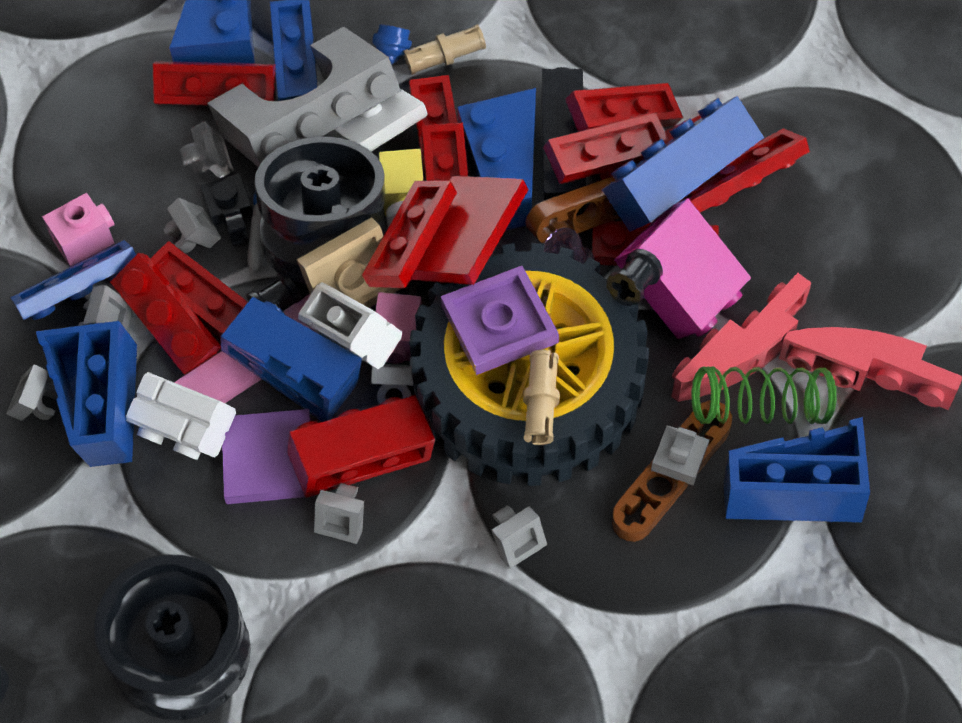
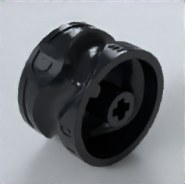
(314, 194)
(173, 636)

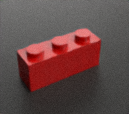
(360, 445)

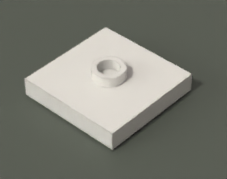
(382, 121)

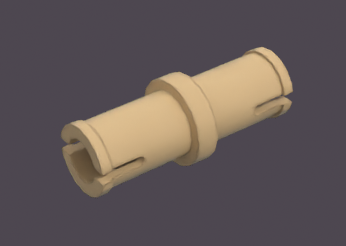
(444, 49)
(541, 397)

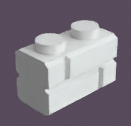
(350, 325)
(180, 415)

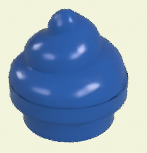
(392, 41)

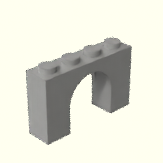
(354, 82)

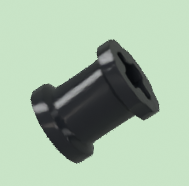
(629, 283)
(280, 292)

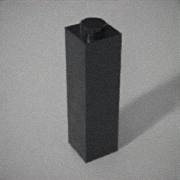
(558, 122)

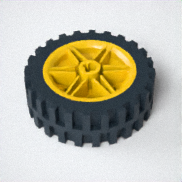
(593, 405)

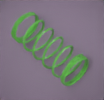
(809, 406)

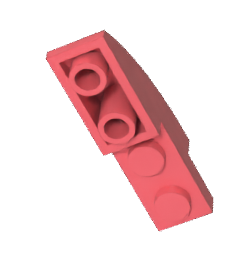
(746, 346)
(875, 355)

